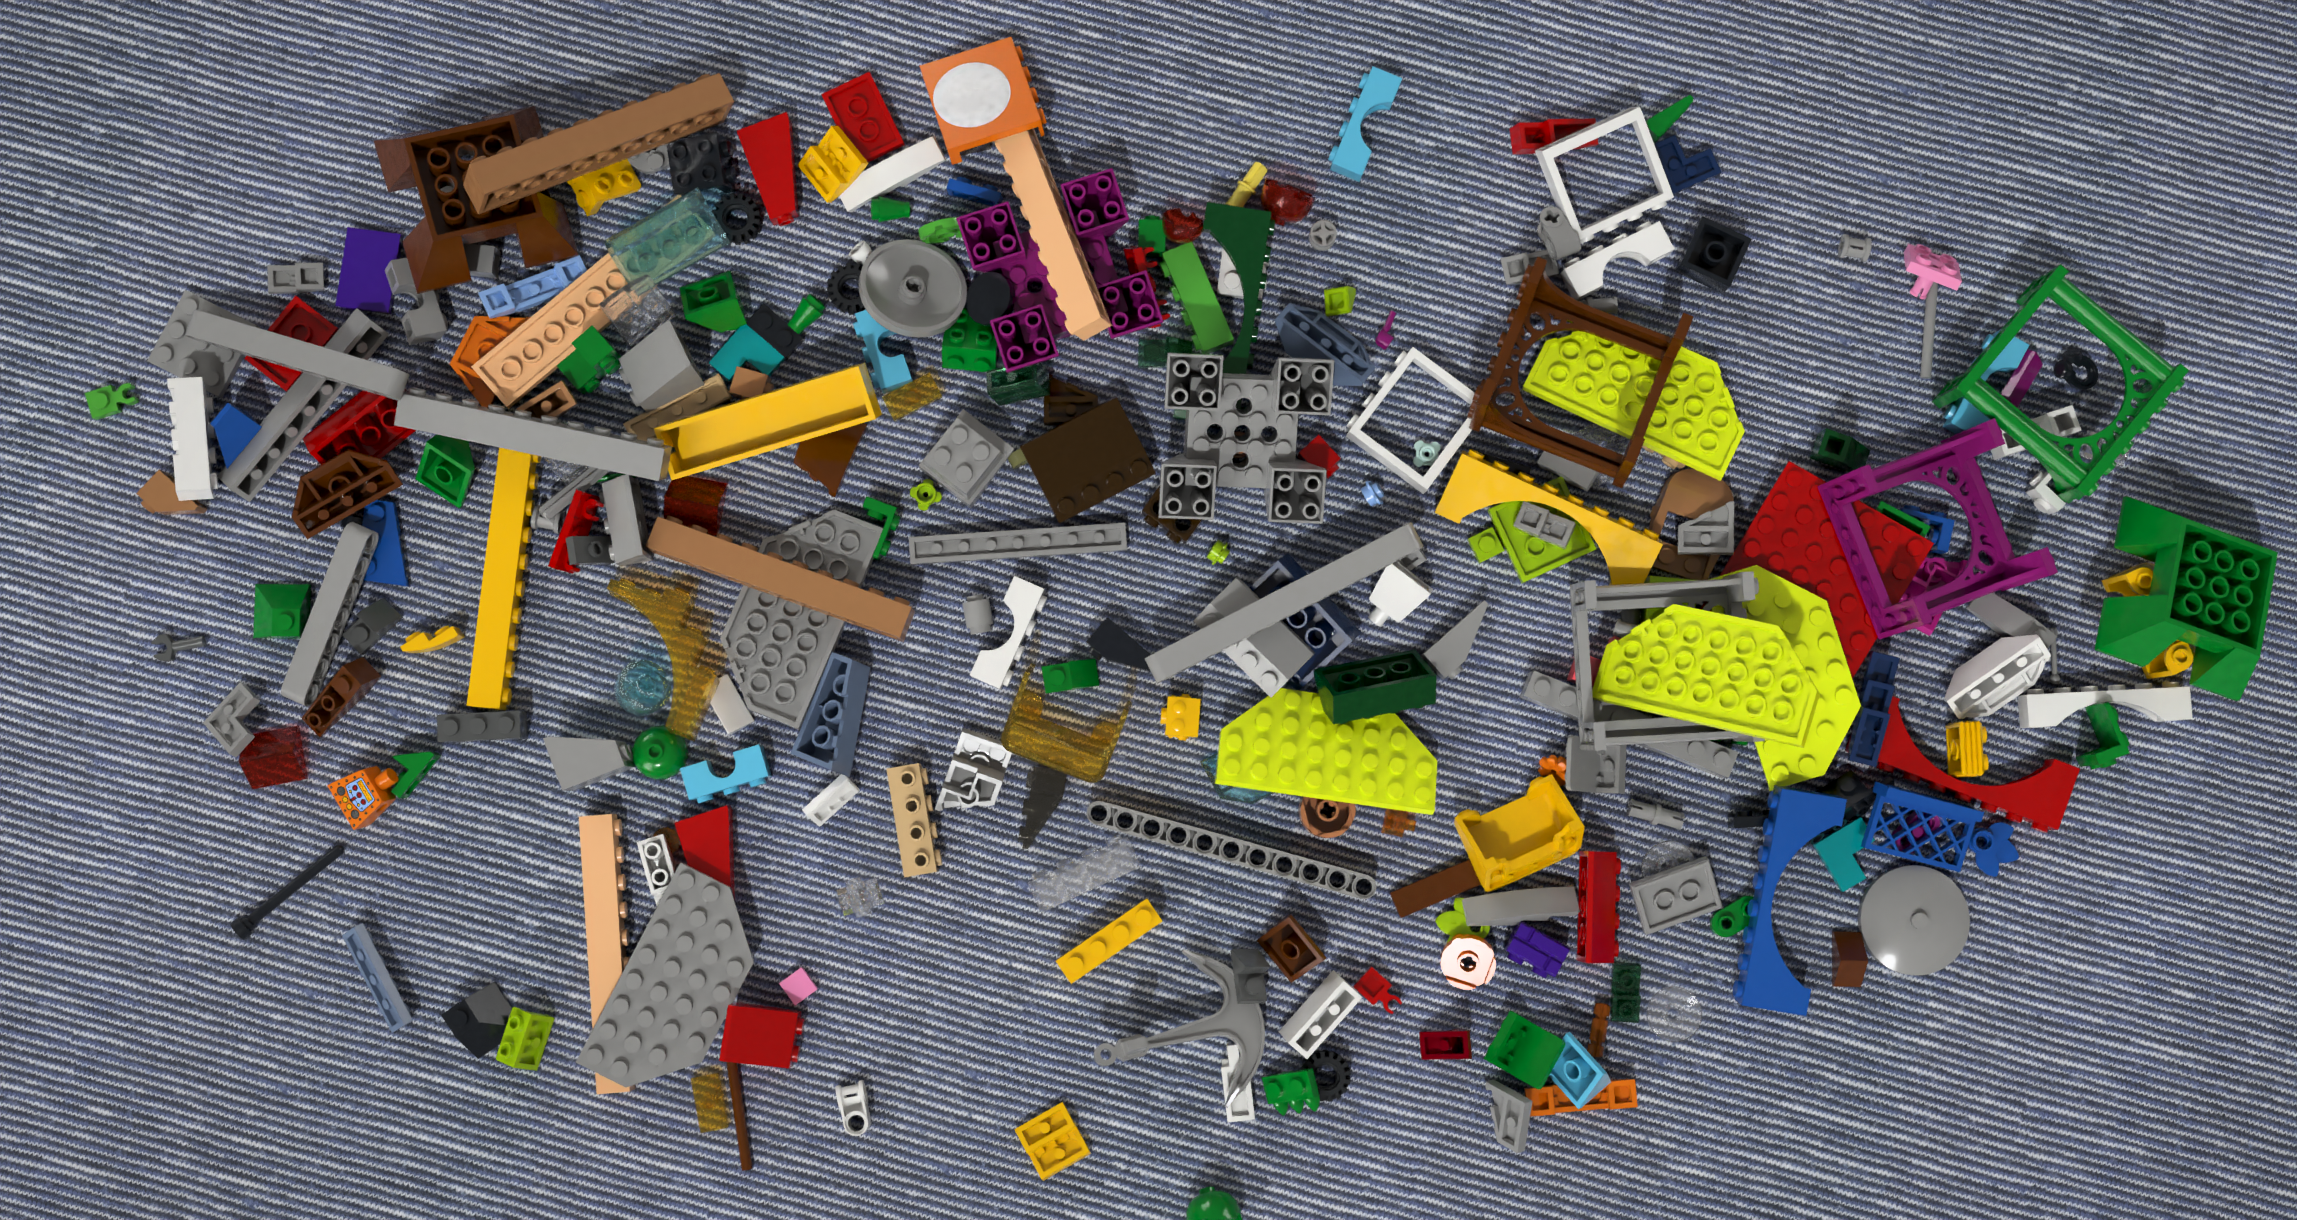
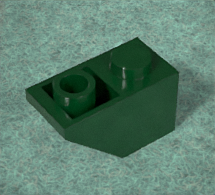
(1839, 451)

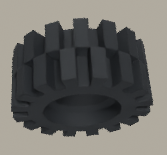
(742, 203)
(835, 288)
(1343, 1073)

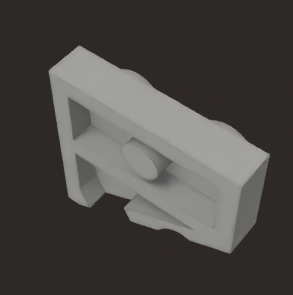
(1709, 533)
(1510, 1116)

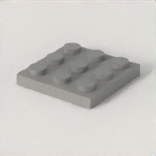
(194, 358)

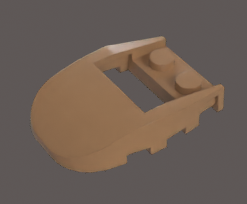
(1687, 495)

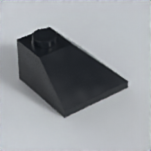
(480, 1019)

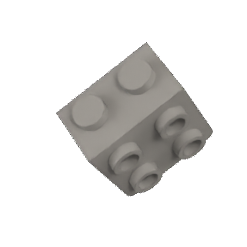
(1595, 770)

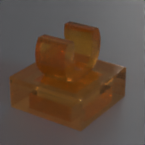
(1396, 822)

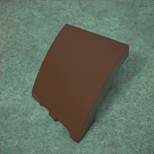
(830, 455)

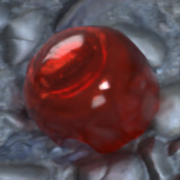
(1180, 227)

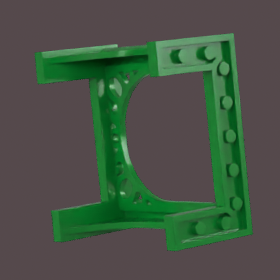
(2070, 474)

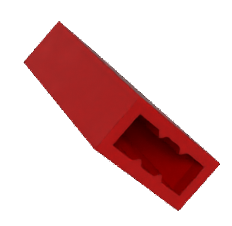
(772, 162)
(709, 843)

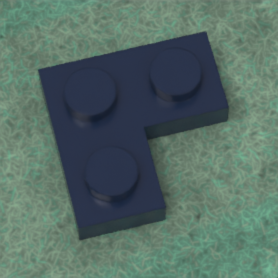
(1684, 172)

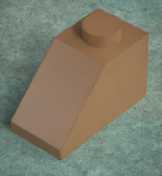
(551, 402)
(161, 497)

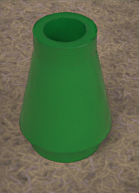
(889, 209)
(806, 313)

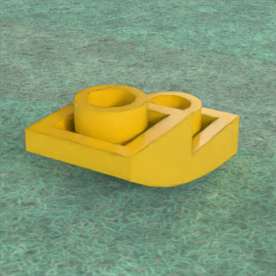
(424, 642)

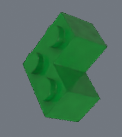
(590, 361)

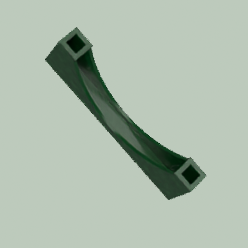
(1244, 238)

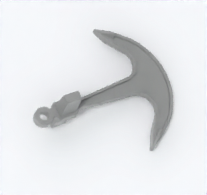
(1235, 1021)

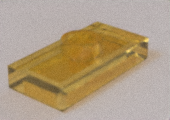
(912, 397)
(709, 1102)

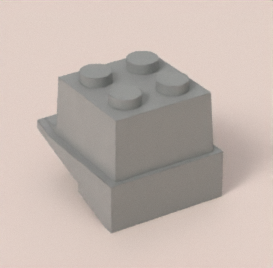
(966, 458)

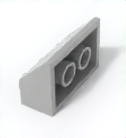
(625, 521)

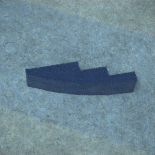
(1873, 714)

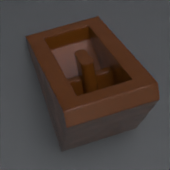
(1848, 959)

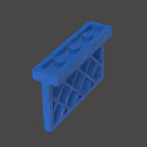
(1920, 803)

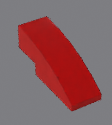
(1530, 136)

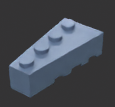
(834, 716)

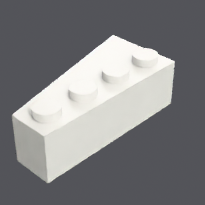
(192, 439)

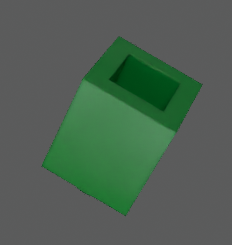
(1152, 235)

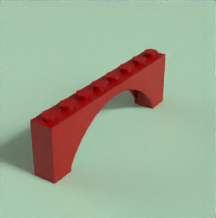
(2033, 798)

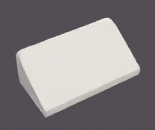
(730, 706)

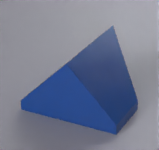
(234, 431)

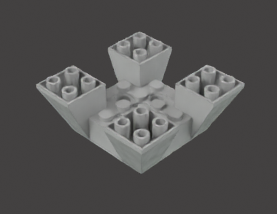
(1291, 486)

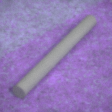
(1928, 332)

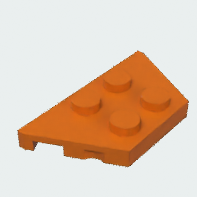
(479, 339)

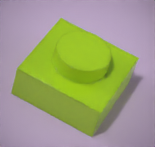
(1485, 545)

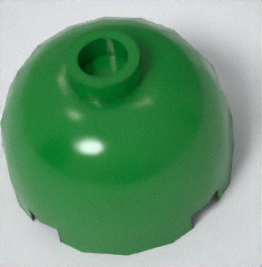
(659, 753)
(1213, 1206)

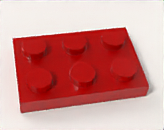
(863, 117)
(301, 323)

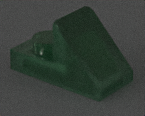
(1154, 352)

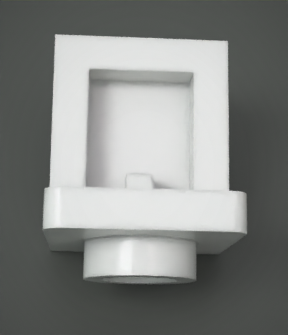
(2043, 496)

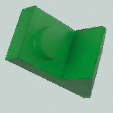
(1070, 676)
(418, 766)

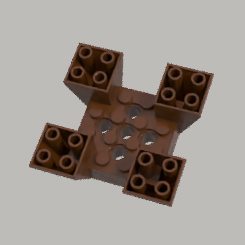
(450, 219)

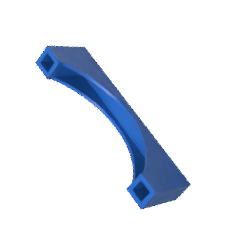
(1792, 822)

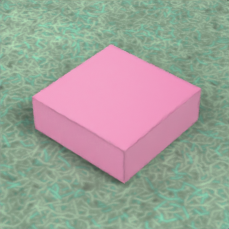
(798, 986)

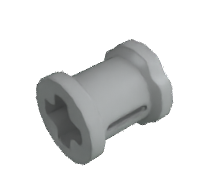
(1845, 250)
(554, 523)

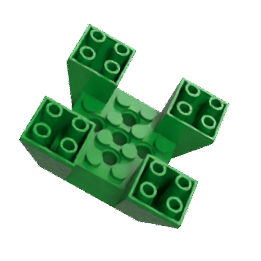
(2202, 592)

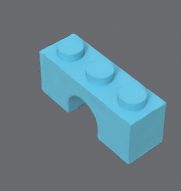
(889, 371)
(750, 768)

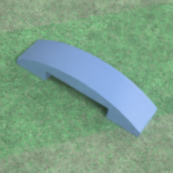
(532, 290)

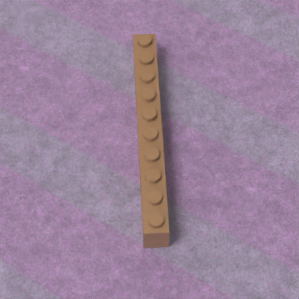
(781, 579)

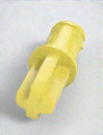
(1247, 185)

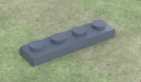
(377, 977)

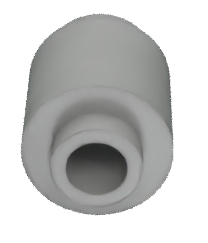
(977, 614)

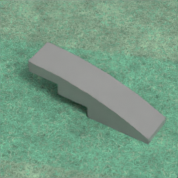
(1519, 906)

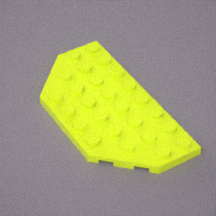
(1610, 385)
(1815, 640)
(1712, 674)
(1296, 750)

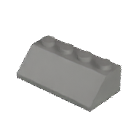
(1267, 656)

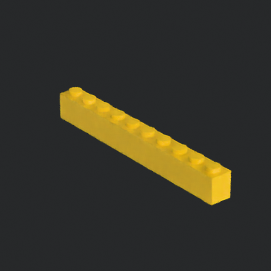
(503, 580)

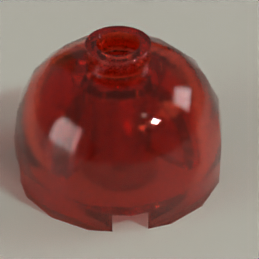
(1285, 202)

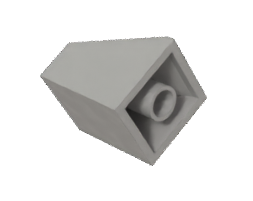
(659, 369)
(587, 761)

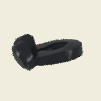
(2064, 370)

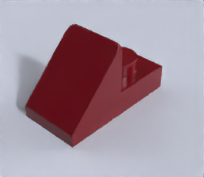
(1445, 1044)

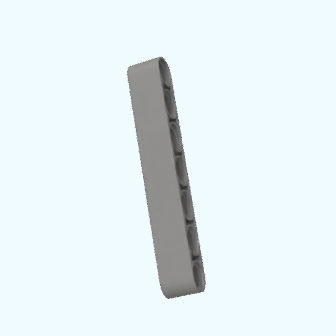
(329, 614)

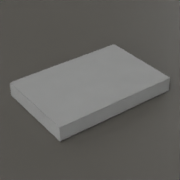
(1675, 895)

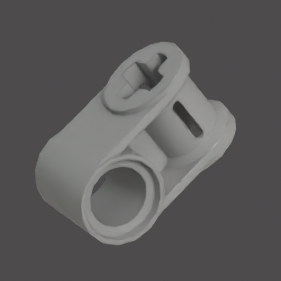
(1557, 234)

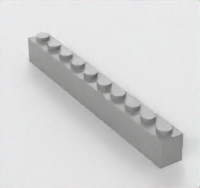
(533, 435)

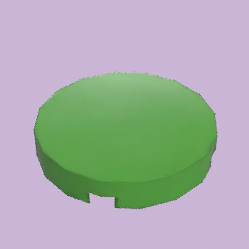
(940, 231)

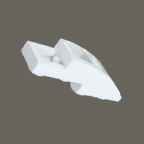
(657, 863)

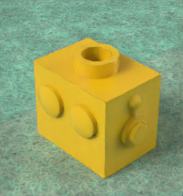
(1181, 717)

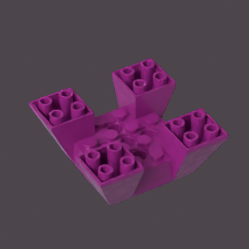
(1037, 321)

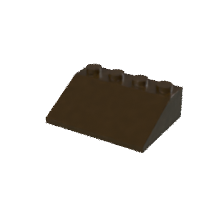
(1087, 459)

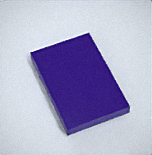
(363, 274)

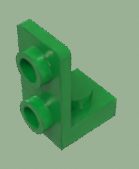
(879, 510)

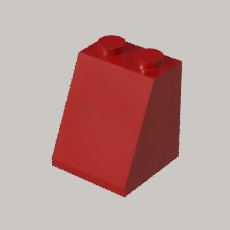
(761, 1035)

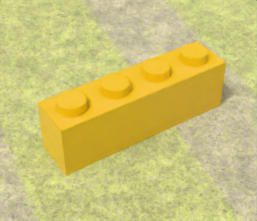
(1108, 940)

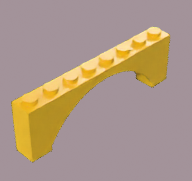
(1480, 484)

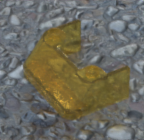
(1056, 745)

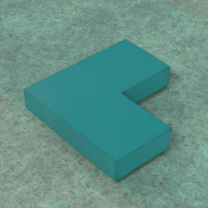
(746, 347)
(1837, 853)

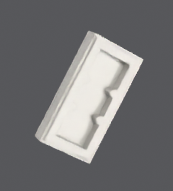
(831, 800)

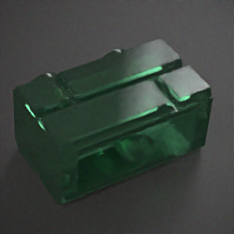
(1017, 385)

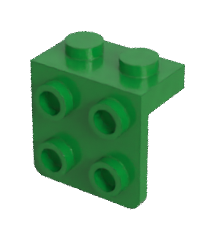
(969, 345)
(2111, 739)
(1525, 1050)

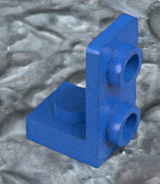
(1940, 534)

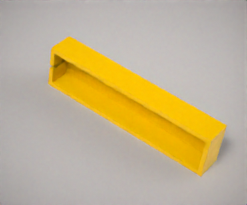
(770, 421)

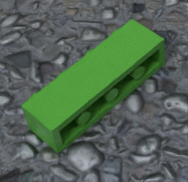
(1197, 299)

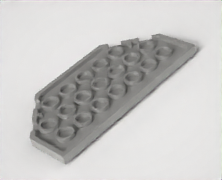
(780, 645)
(673, 984)

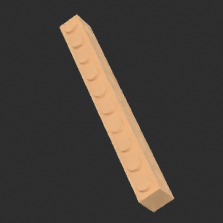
(1054, 234)
(604, 916)

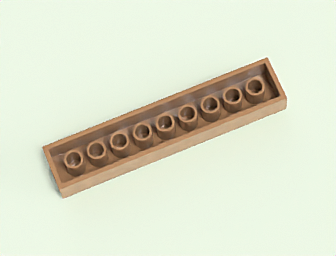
(597, 142)

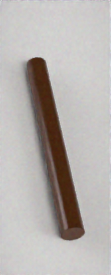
(739, 1116)

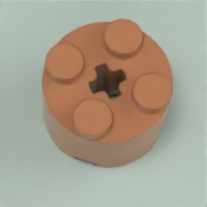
(1318, 824)

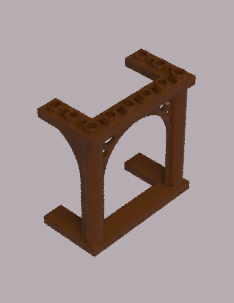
(1543, 298)

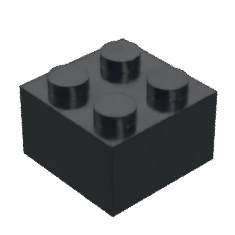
(1712, 255)

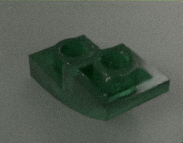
(1625, 992)

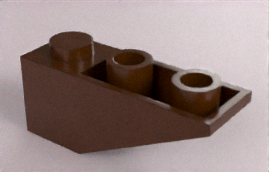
(341, 695)

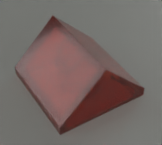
(696, 502)
(274, 758)

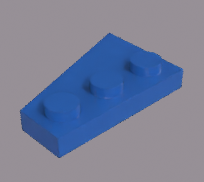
(388, 559)

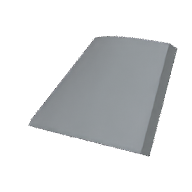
(974, 772)

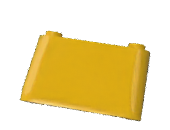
(2137, 582)
(1521, 834)

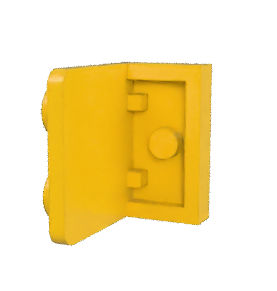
(604, 185)

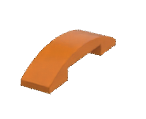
(1552, 1100)

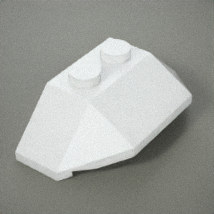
(1996, 676)

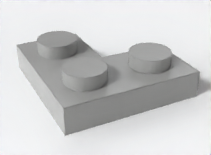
(227, 719)

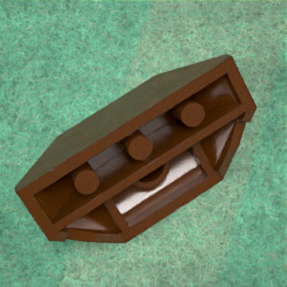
(341, 489)

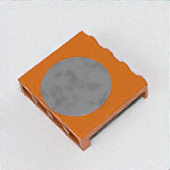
(982, 96)

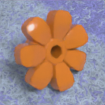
(1553, 766)

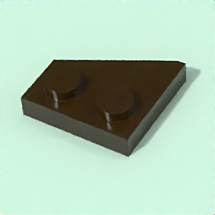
(1066, 402)

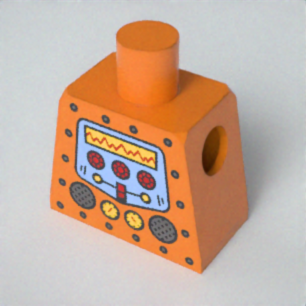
(364, 795)

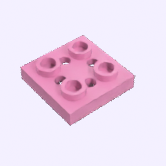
(1931, 269)

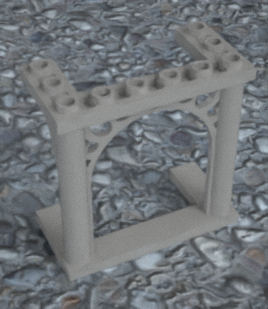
(1587, 596)

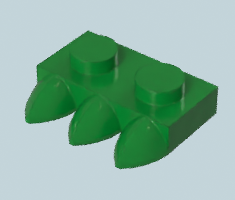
(1292, 1088)

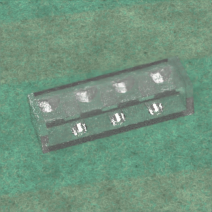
(1084, 874)

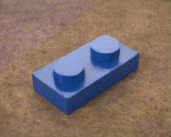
(964, 189)

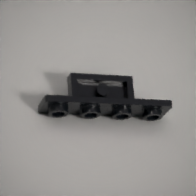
(1857, 795)

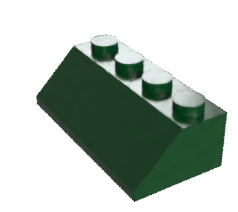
(1375, 686)

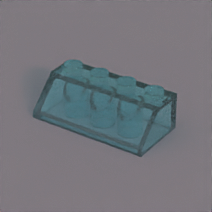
(668, 239)

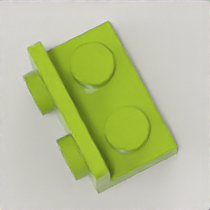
(524, 1039)

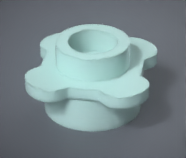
(1421, 447)

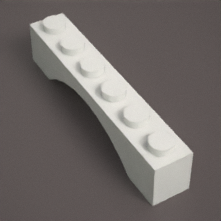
(2158, 704)

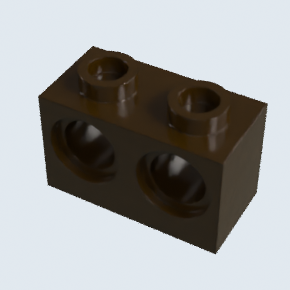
(1168, 523)

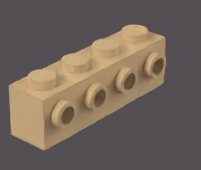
(912, 819)

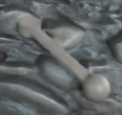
(2054, 678)

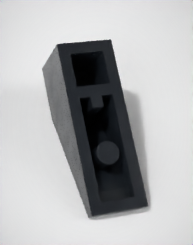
(1117, 647)

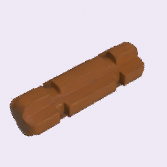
(1598, 1029)

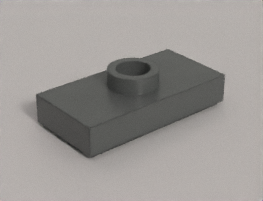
(589, 550)

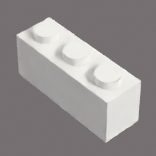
(1320, 1014)

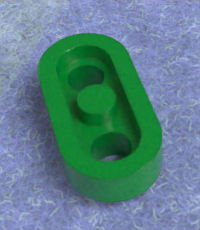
(1735, 914)

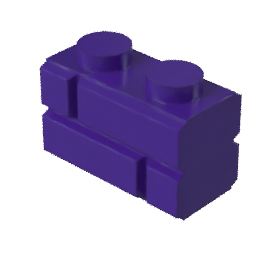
(1536, 949)

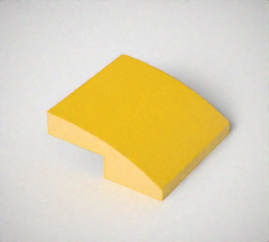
(832, 164)
(1052, 1141)

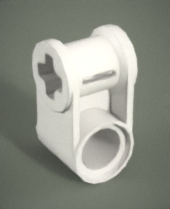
(853, 1106)

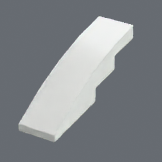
(892, 173)

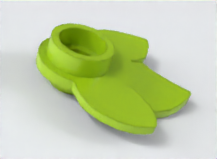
(1455, 923)

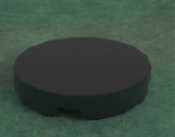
(990, 297)

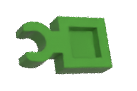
(107, 401)

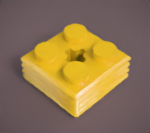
(1965, 749)

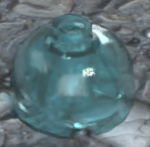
(642, 688)

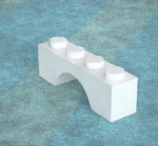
(1646, 246)
(995, 665)

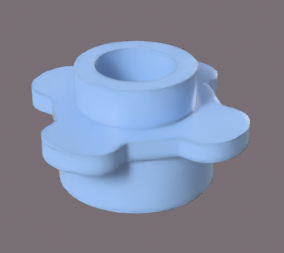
(1373, 493)

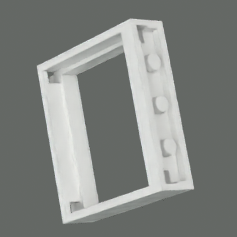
(1546, 159)
(1355, 434)

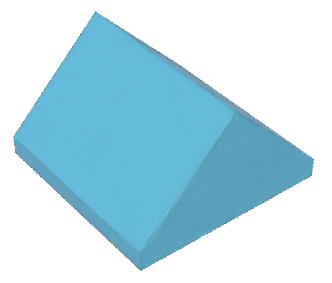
(1578, 1073)

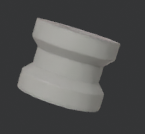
(1324, 230)

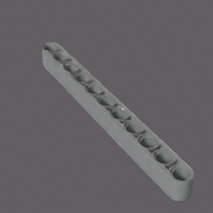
(1284, 602)
(1242, 858)

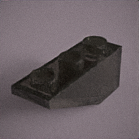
(1045, 796)

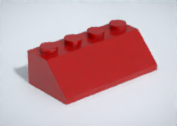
(360, 425)
(1597, 907)

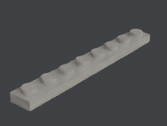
(1017, 543)

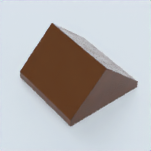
(1291, 948)

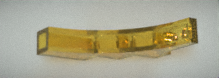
(692, 686)

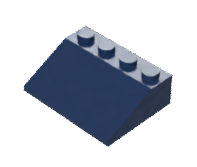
(1319, 625)

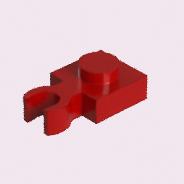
(1374, 988)

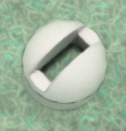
(860, 252)

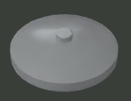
(912, 288)
(1913, 920)

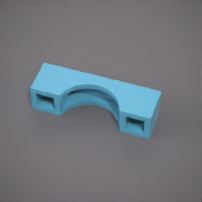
(1377, 94)
(1963, 414)

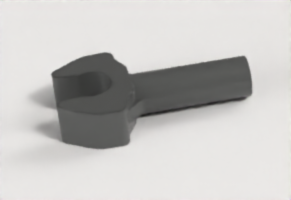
(175, 646)

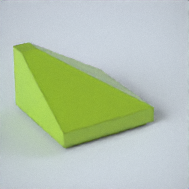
(1339, 300)

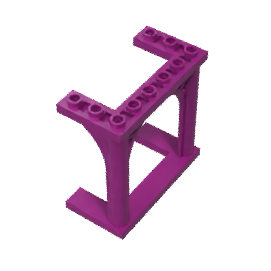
(1976, 501)

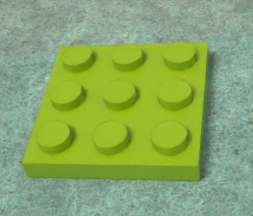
(1530, 554)

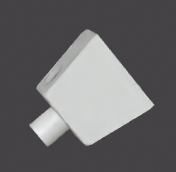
(1397, 594)

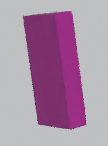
(2022, 378)

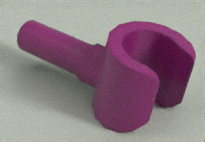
(1384, 338)

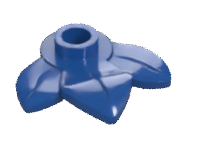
(1995, 848)

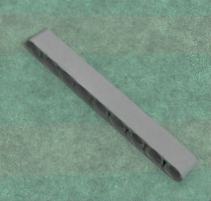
(297, 355)

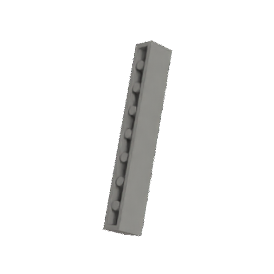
(298, 411)
(1563, 699)

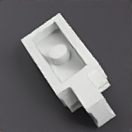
(1242, 1106)

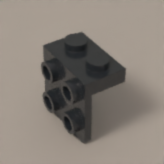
(701, 164)

